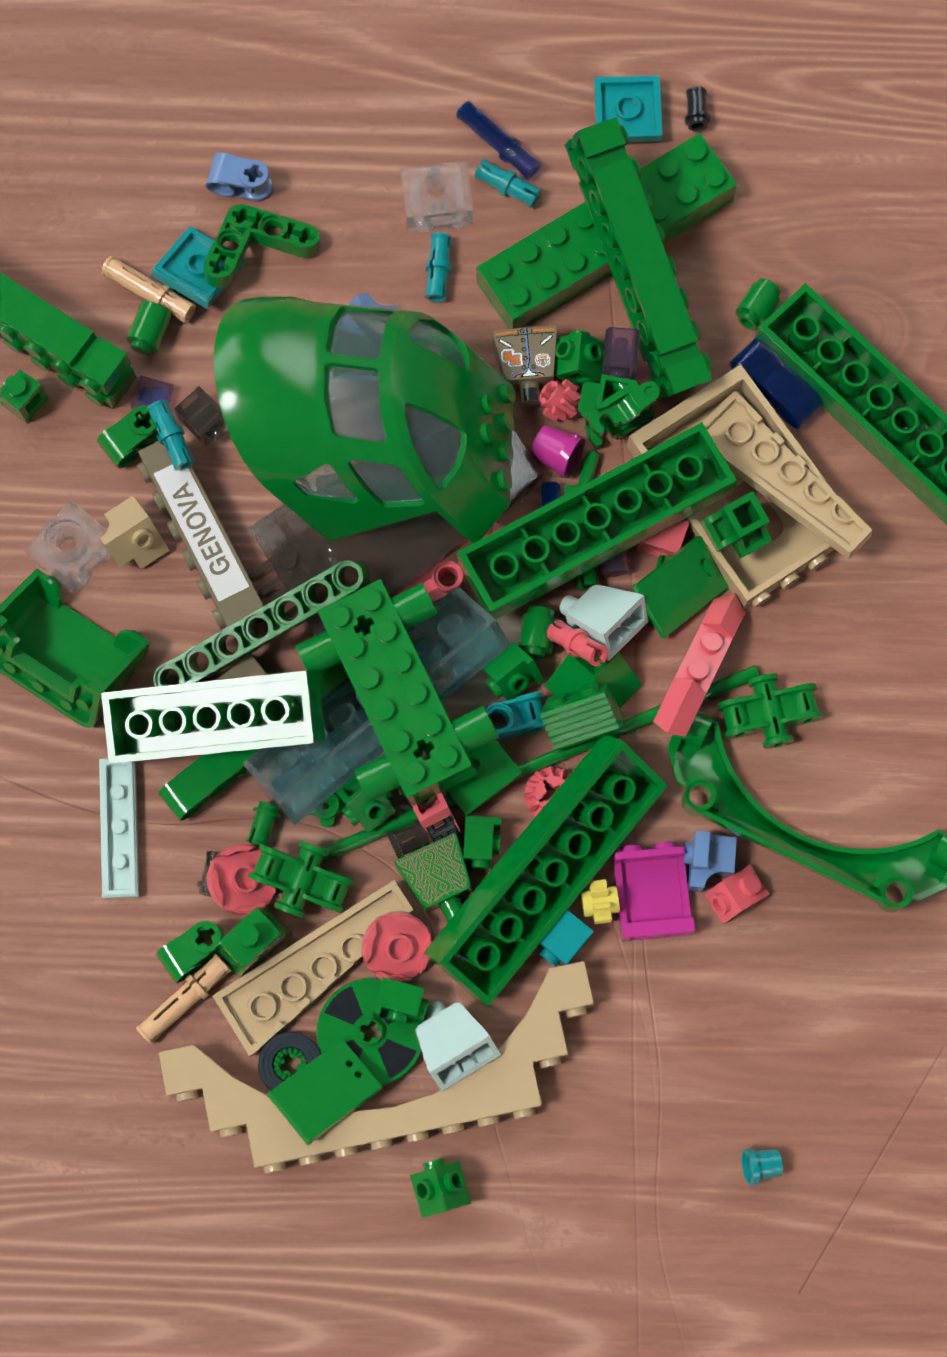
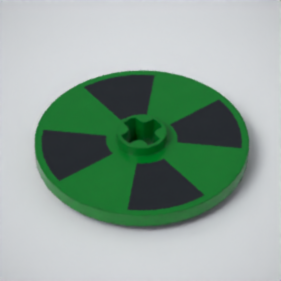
(352, 1009)

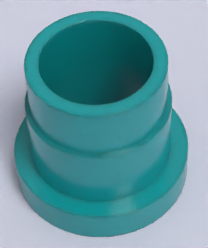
(760, 1165)

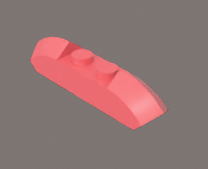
(700, 665)

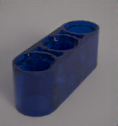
(779, 383)

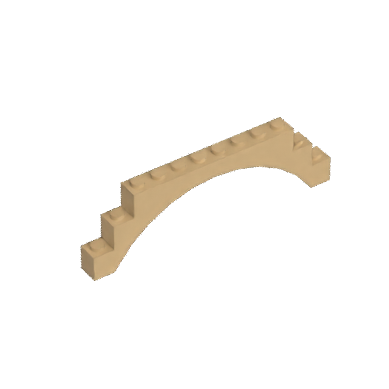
(492, 1091)

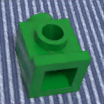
(18, 392)
(511, 673)
(480, 841)
(400, 1001)

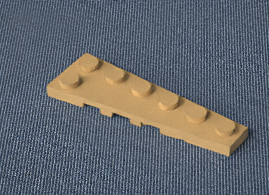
(783, 478)

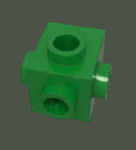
(578, 358)
(360, 809)
(440, 1187)

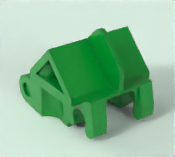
(616, 406)

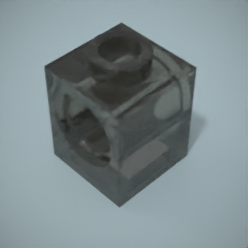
(202, 417)

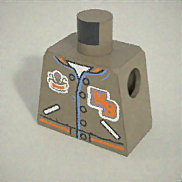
(526, 359)

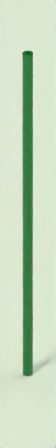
(532, 765)

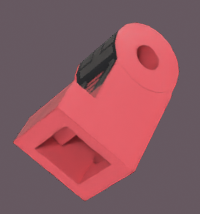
(437, 818)

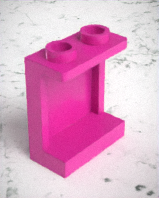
(652, 892)

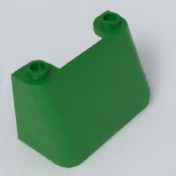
(61, 652)

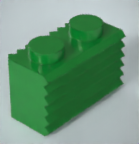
(581, 715)

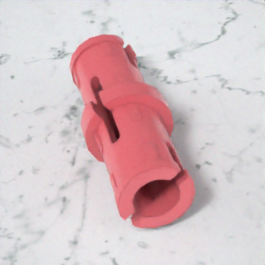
(577, 643)

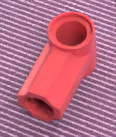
(432, 579)

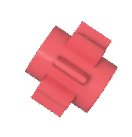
(559, 400)

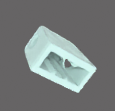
(606, 615)
(453, 1043)

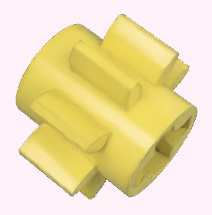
(600, 901)

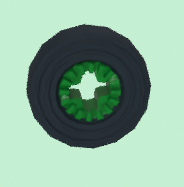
(273, 1054)

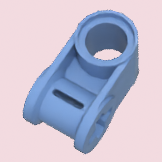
(239, 177)

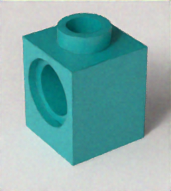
(564, 940)

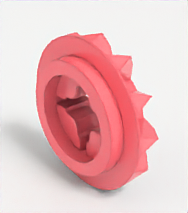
(536, 790)

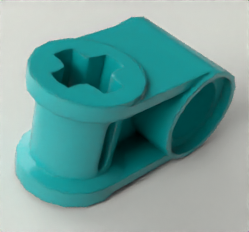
(519, 716)

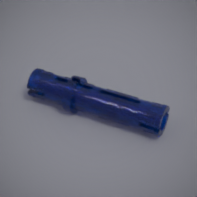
(508, 148)

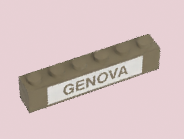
(203, 536)

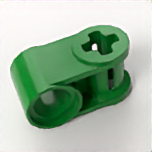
(128, 437)
(186, 953)

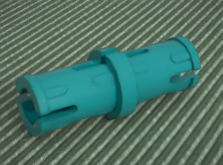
(507, 183)
(438, 267)
(170, 435)

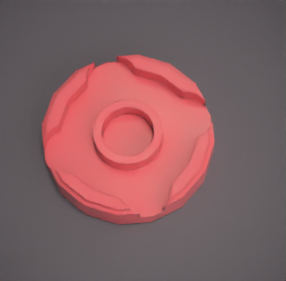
(230, 882)
(396, 946)

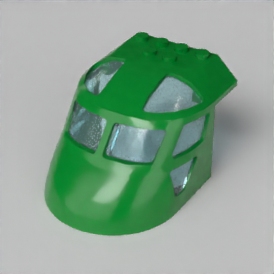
(364, 415)

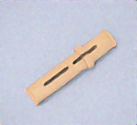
(148, 289)
(184, 998)

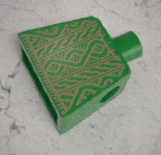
(436, 875)

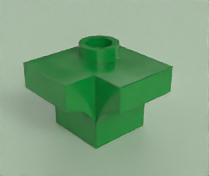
(739, 524)

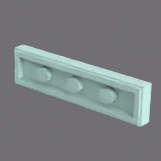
(119, 830)

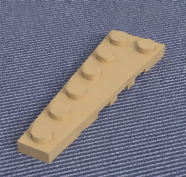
(288, 983)

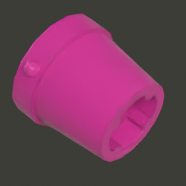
(558, 450)

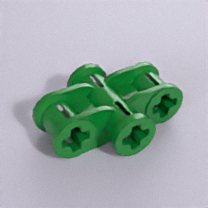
(770, 711)
(301, 878)

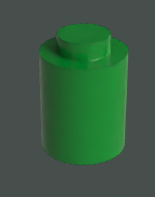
(148, 327)

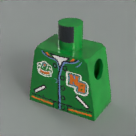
(252, 940)

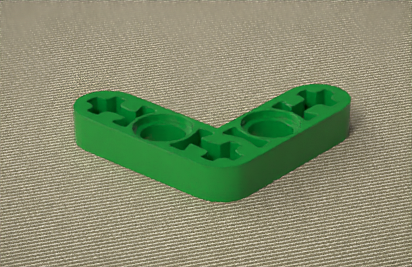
(245, 233)

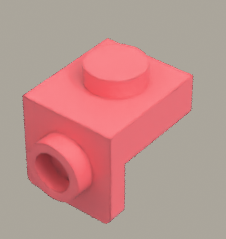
(736, 894)

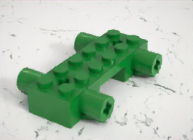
(397, 692)

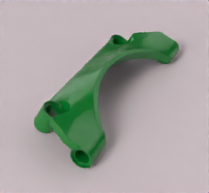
(703, 765)

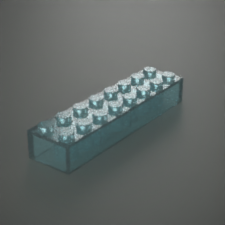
(452, 650)

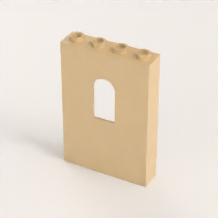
(795, 548)

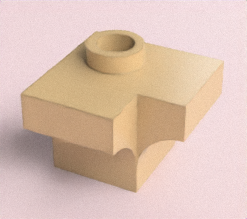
(132, 535)

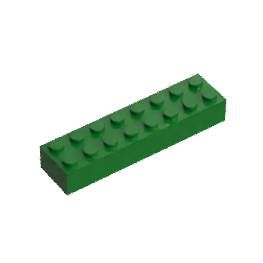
(567, 254)
(864, 393)
(596, 521)
(546, 869)

